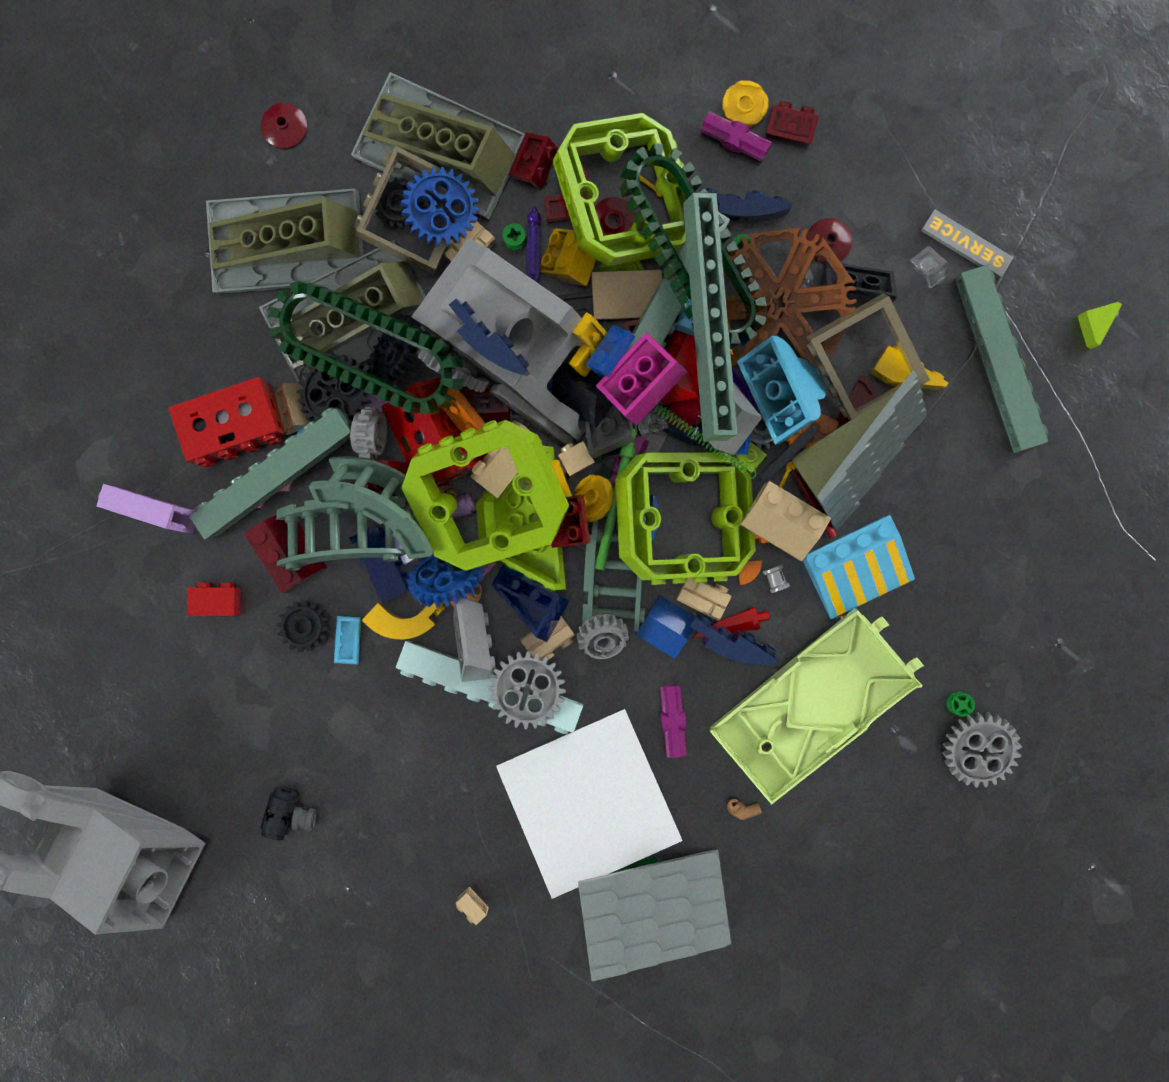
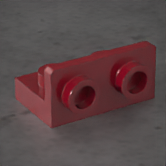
(793, 122)
(534, 159)

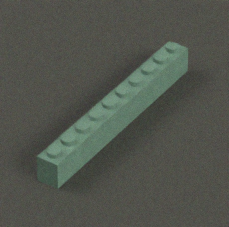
(710, 317)

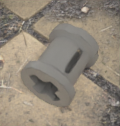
(776, 578)

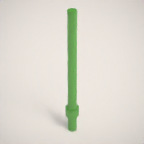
(626, 453)

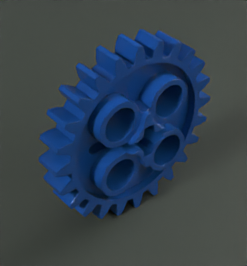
(456, 194)
(442, 582)

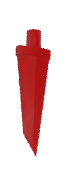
(829, 530)
(742, 621)

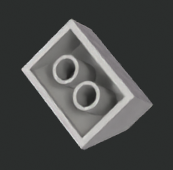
(472, 641)

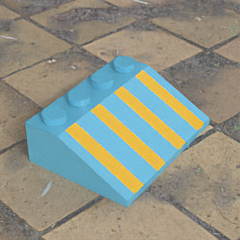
(859, 566)

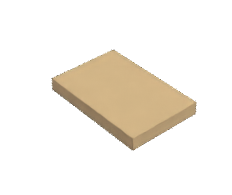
(623, 293)

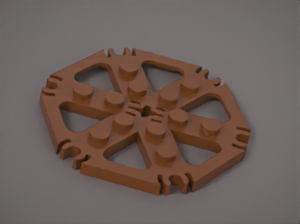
(790, 280)

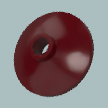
(291, 132)
(615, 209)
(835, 228)

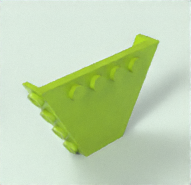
(540, 564)

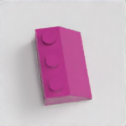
(641, 379)

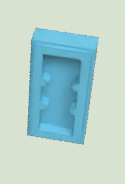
(347, 640)

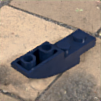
(754, 207)
(493, 348)
(739, 647)

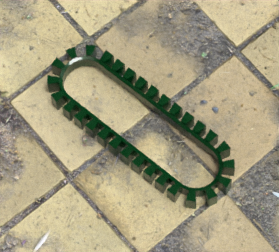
(632, 186)
(351, 374)

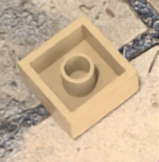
(472, 906)

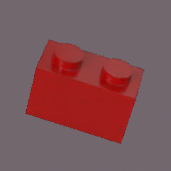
(213, 601)

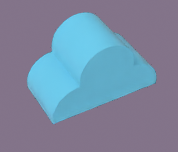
(783, 387)

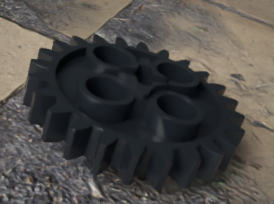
(392, 355)
(312, 389)

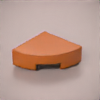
(749, 572)

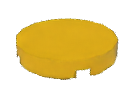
(745, 103)
(597, 496)

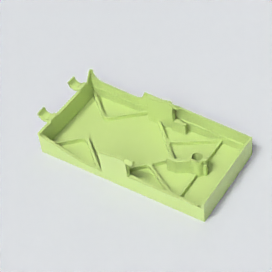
(815, 705)

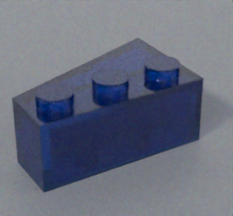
(386, 576)
(531, 601)

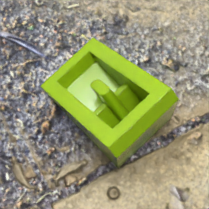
(1097, 322)

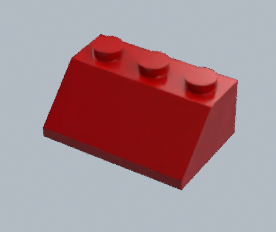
(682, 349)

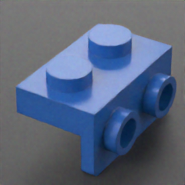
(610, 351)

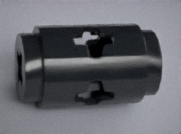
(276, 825)

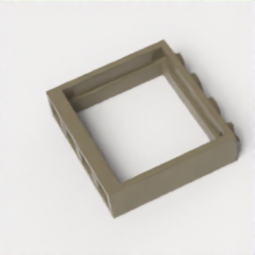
(371, 202)
(899, 334)

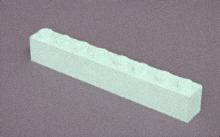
(445, 670)

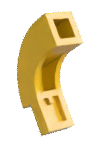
(389, 625)

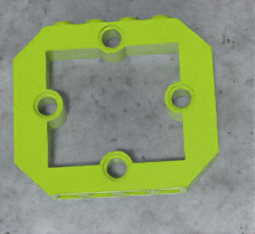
(597, 138)
(634, 502)
(439, 525)

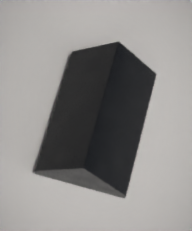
(868, 282)
(581, 393)

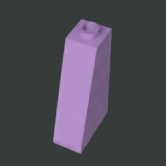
(146, 509)

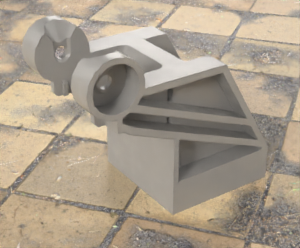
(513, 306)
(98, 857)

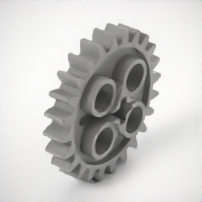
(472, 377)
(506, 683)
(986, 731)

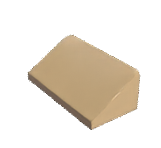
(289, 408)

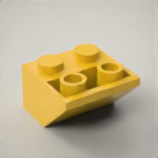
(565, 260)

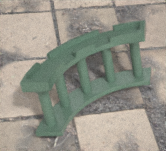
(374, 505)
(309, 512)
(593, 589)

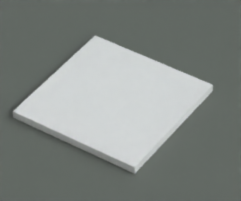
(588, 803)

